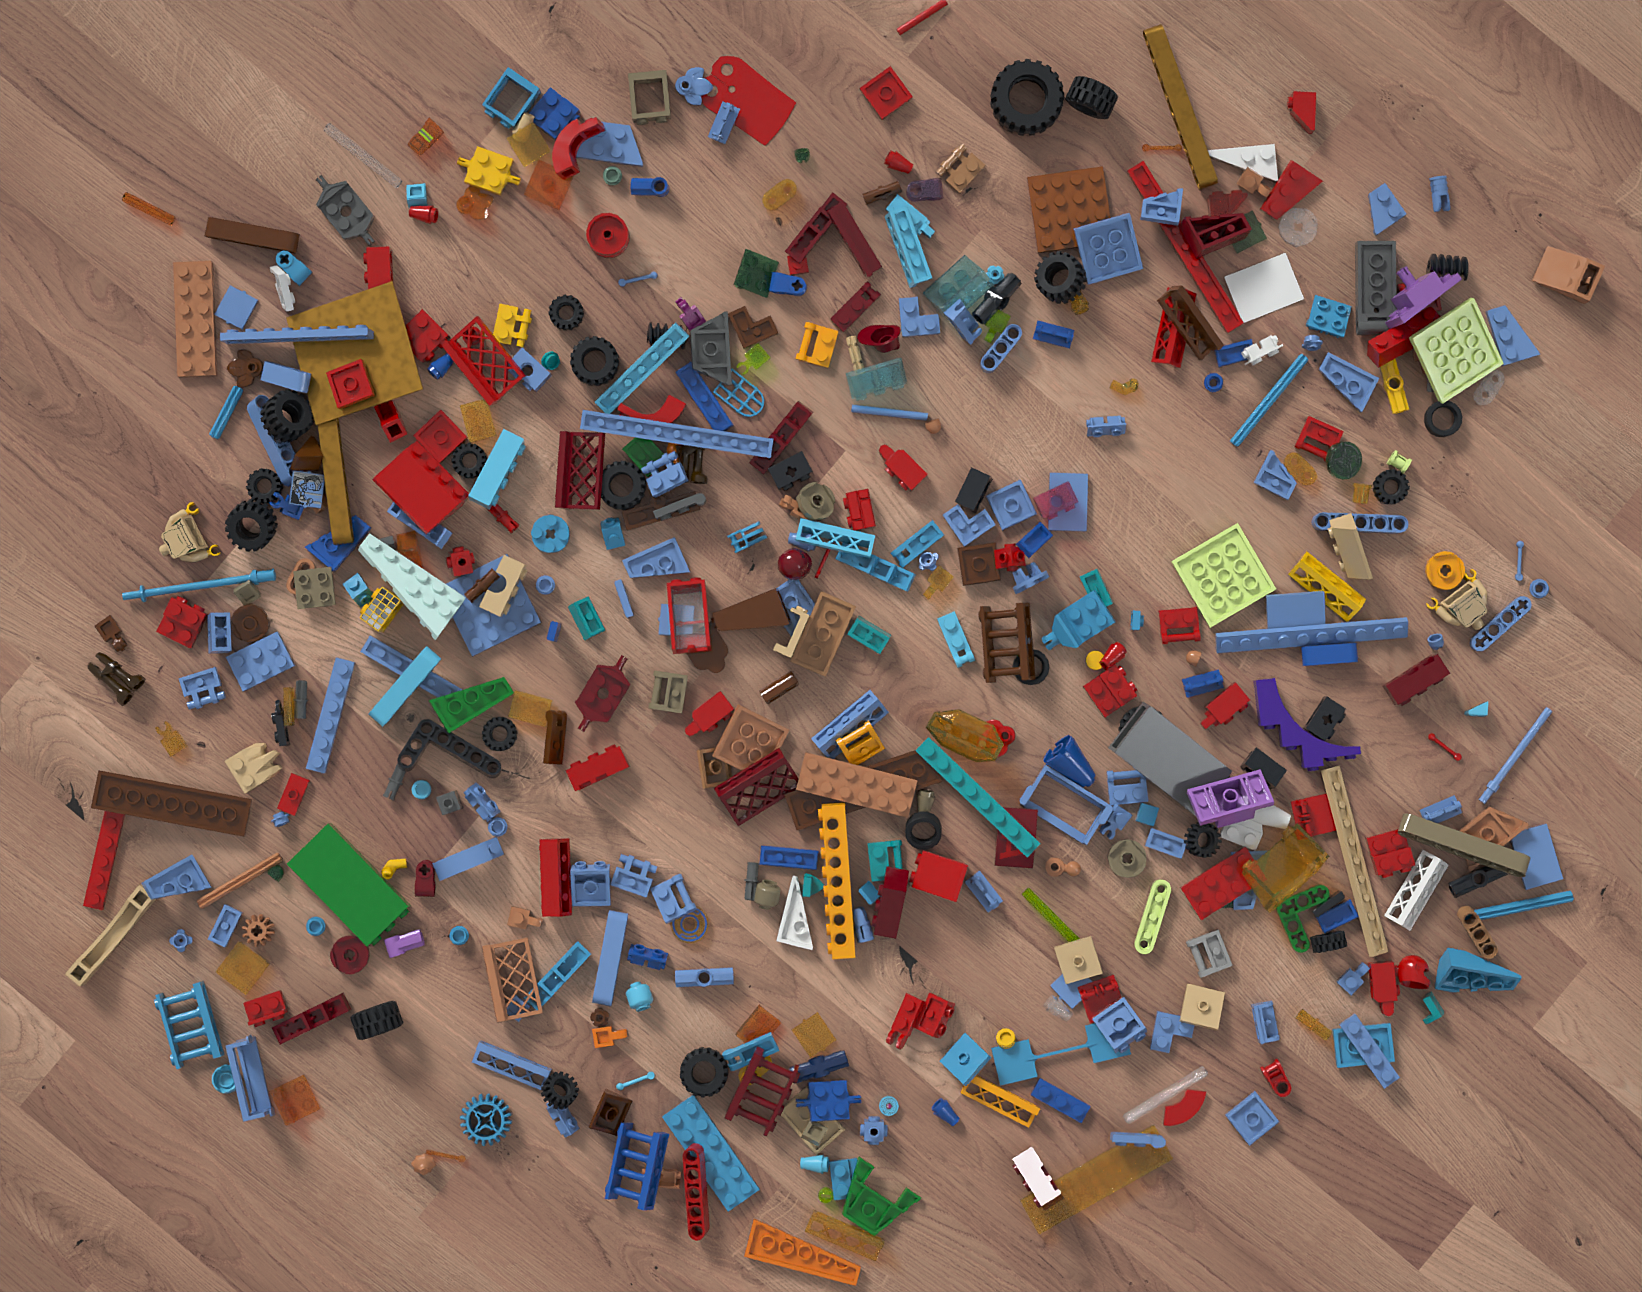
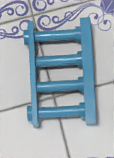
(208, 1029)

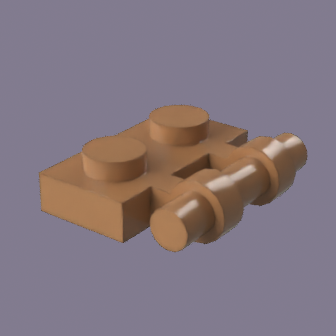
(965, 173)

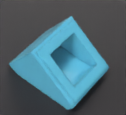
(416, 195)
(1480, 710)

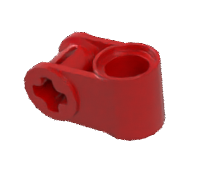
(1275, 1077)

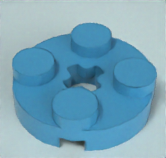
(561, 535)

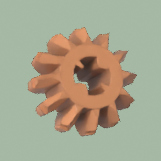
(264, 926)

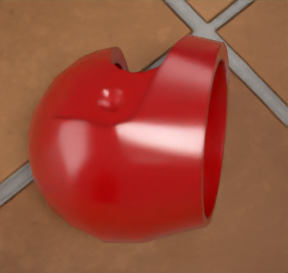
(1411, 972)

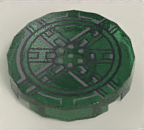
(1343, 460)

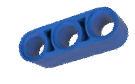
(1329, 654)

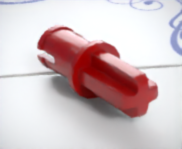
(503, 517)

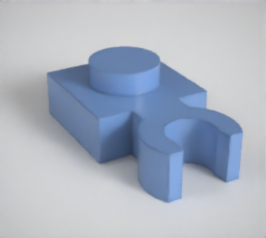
(1117, 819)

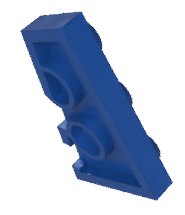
(332, 554)

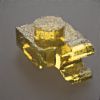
(939, 580)

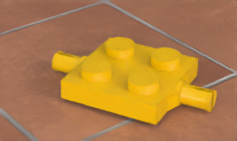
(488, 171)

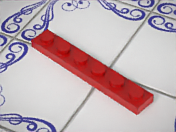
(103, 860)

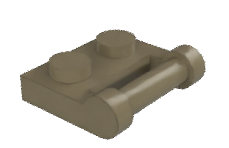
(674, 692)

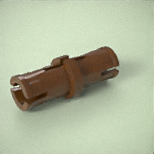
(882, 192)
(482, 585)

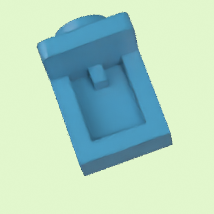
(612, 533)
(358, 590)

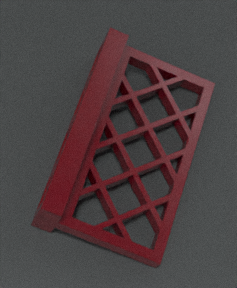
(567, 470)
(751, 777)

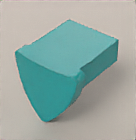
(811, 885)
(1434, 1007)

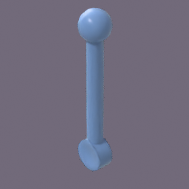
(622, 282)
(1520, 544)

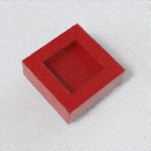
(797, 268)

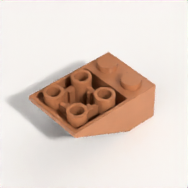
(1568, 274)

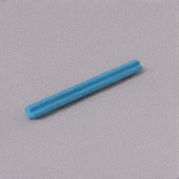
(1268, 401)
(1523, 905)

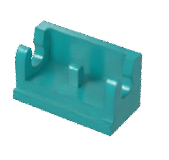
(869, 634)

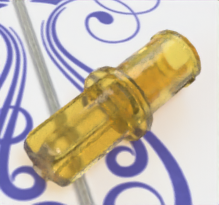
(1313, 1024)

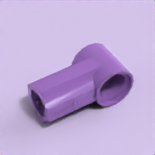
(400, 944)

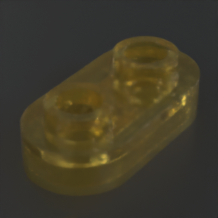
(777, 192)
(1299, 470)

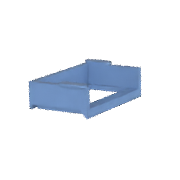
(1101, 818)
(253, 1077)

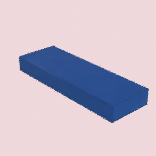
(789, 857)

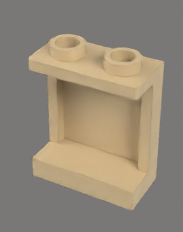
(790, 649)

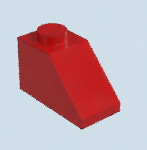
(1303, 109)

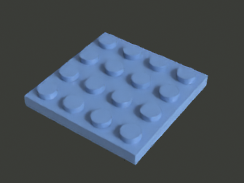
(482, 628)

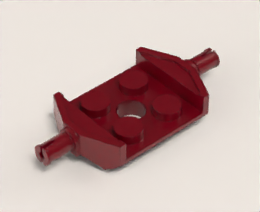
(600, 709)

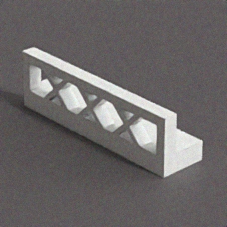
(1420, 892)

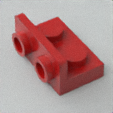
(265, 1007)
(935, 1016)

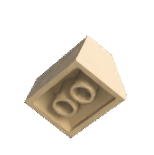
(1349, 547)

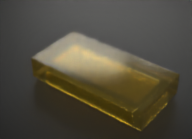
(288, 704)

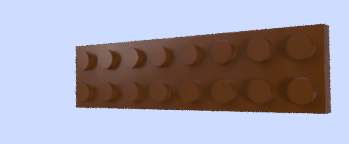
(911, 765)
(171, 803)

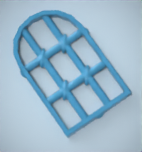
(744, 404)

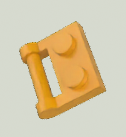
(823, 347)
(863, 748)

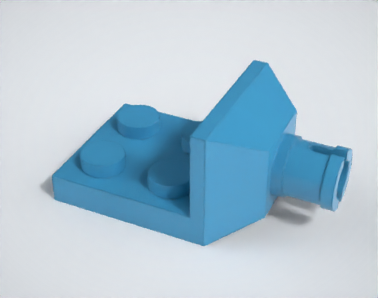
(1079, 622)

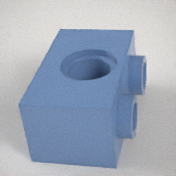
(539, 375)

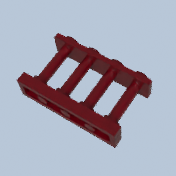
(751, 1077)

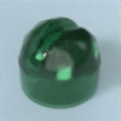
(802, 154)
(276, 872)

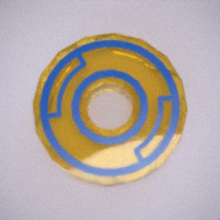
(691, 935)

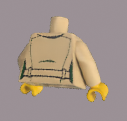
(183, 537)
(1464, 605)

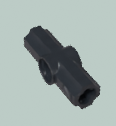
(996, 298)
(1467, 884)

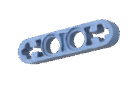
(1499, 622)

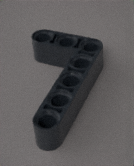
(448, 747)

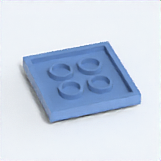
(1108, 248)

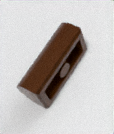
(779, 687)

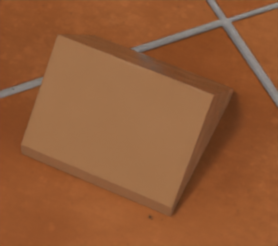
(712, 770)

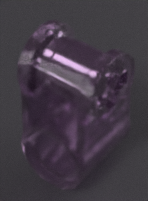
(927, 190)

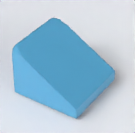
(1147, 814)
(869, 892)

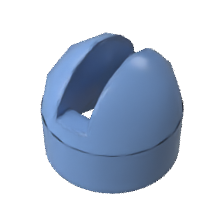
(1435, 641)

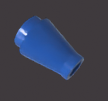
(440, 366)
(944, 1111)

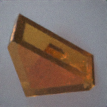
(408, 547)

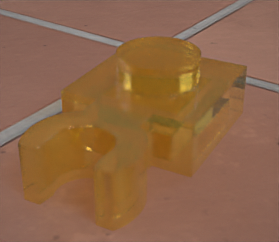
(172, 741)

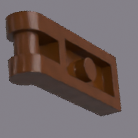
(555, 737)

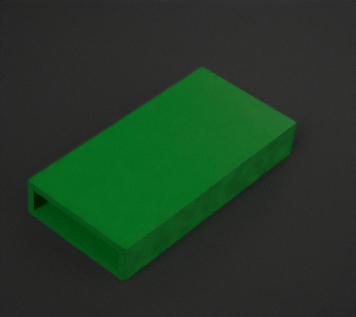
(349, 885)

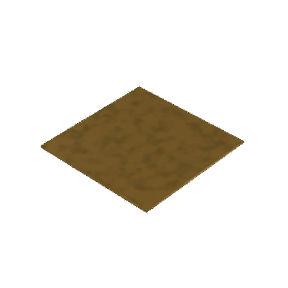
(386, 357)

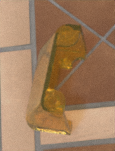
(1284, 867)

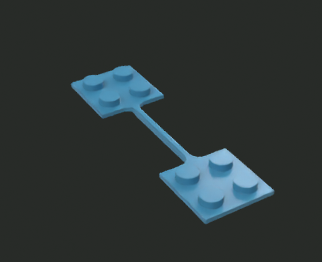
(1019, 1061)

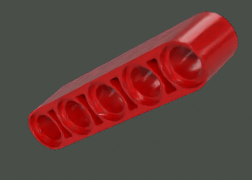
(692, 1200)

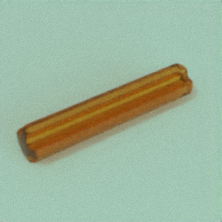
(148, 208)

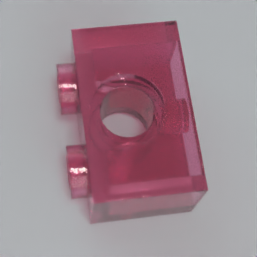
(1067, 497)

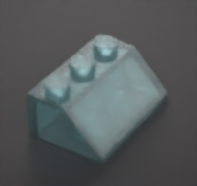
(961, 281)
(876, 379)

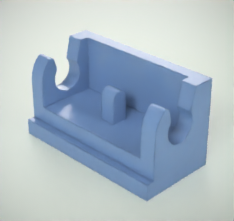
(963, 321)
(1265, 1022)

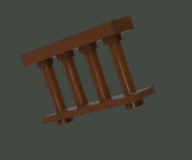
(1024, 650)

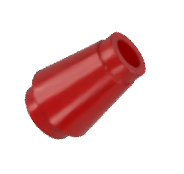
(897, 162)
(424, 213)
(1113, 655)

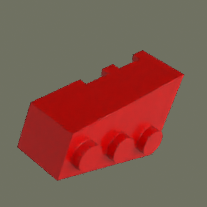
(597, 767)

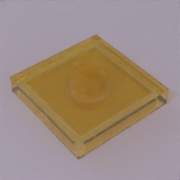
(242, 967)

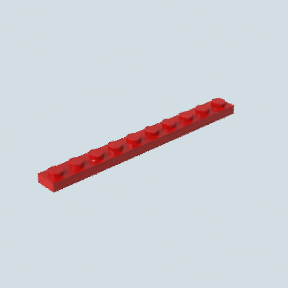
(1197, 267)

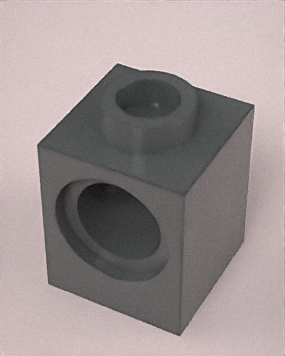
(449, 802)

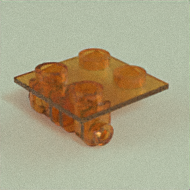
(294, 1100)

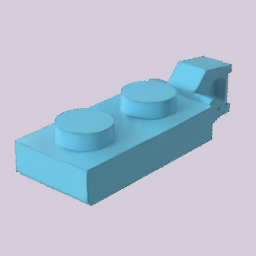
(919, 221)

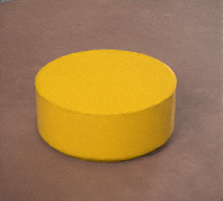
(1093, 659)
(1005, 1038)

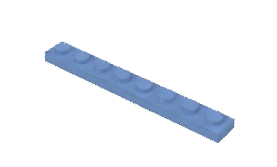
(269, 335)

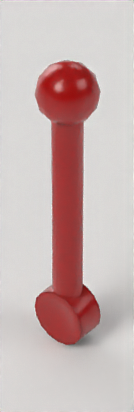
(822, 563)
(1457, 756)

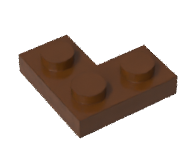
(749, 332)

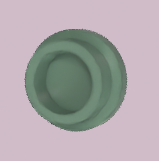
(612, 175)

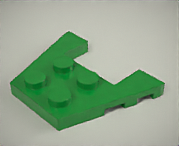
(868, 1207)

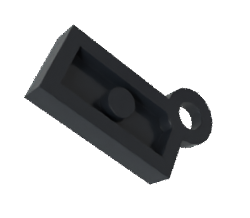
(281, 735)

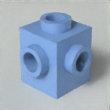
(870, 1123)

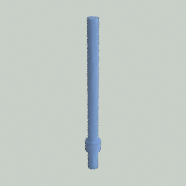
(1493, 785)

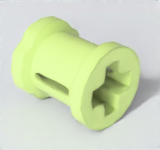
(1399, 461)

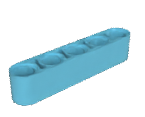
(404, 686)

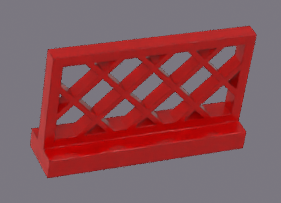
(475, 374)

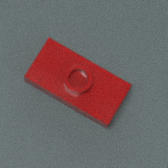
(293, 794)

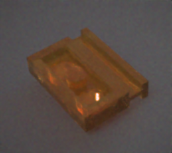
(758, 1024)

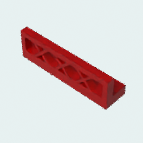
(1175, 343)

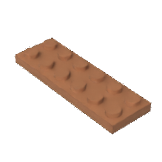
(195, 319)
(856, 784)

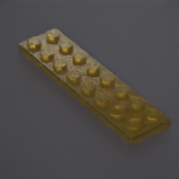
(1097, 1180)

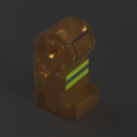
(425, 137)

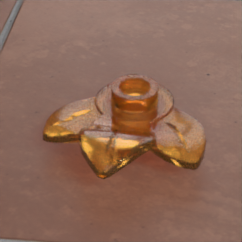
(477, 202)

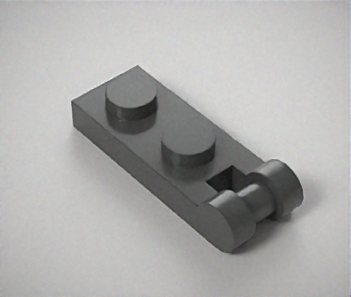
(681, 506)

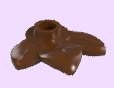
(242, 368)

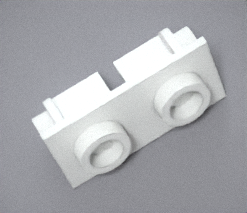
(1254, 354)

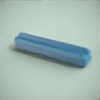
(226, 412)

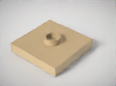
(1078, 960)
(1202, 1007)

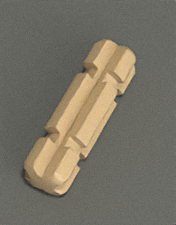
(854, 352)

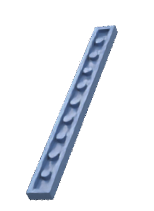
(676, 433)
(1312, 635)

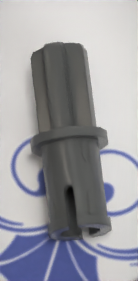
(300, 699)
(395, 782)
(751, 880)

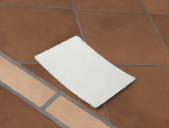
(1264, 287)

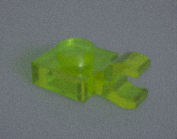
(996, 324)

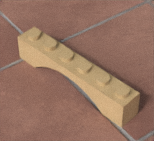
(110, 938)

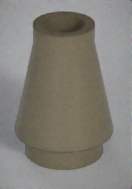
(925, 800)

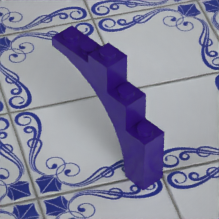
(1312, 750)

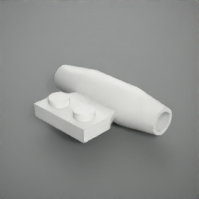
(1250, 831)

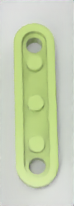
(1152, 916)

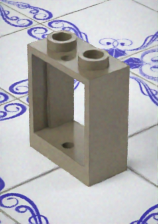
(649, 77)

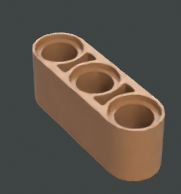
(1483, 937)

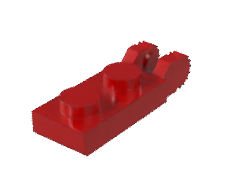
(905, 1020)

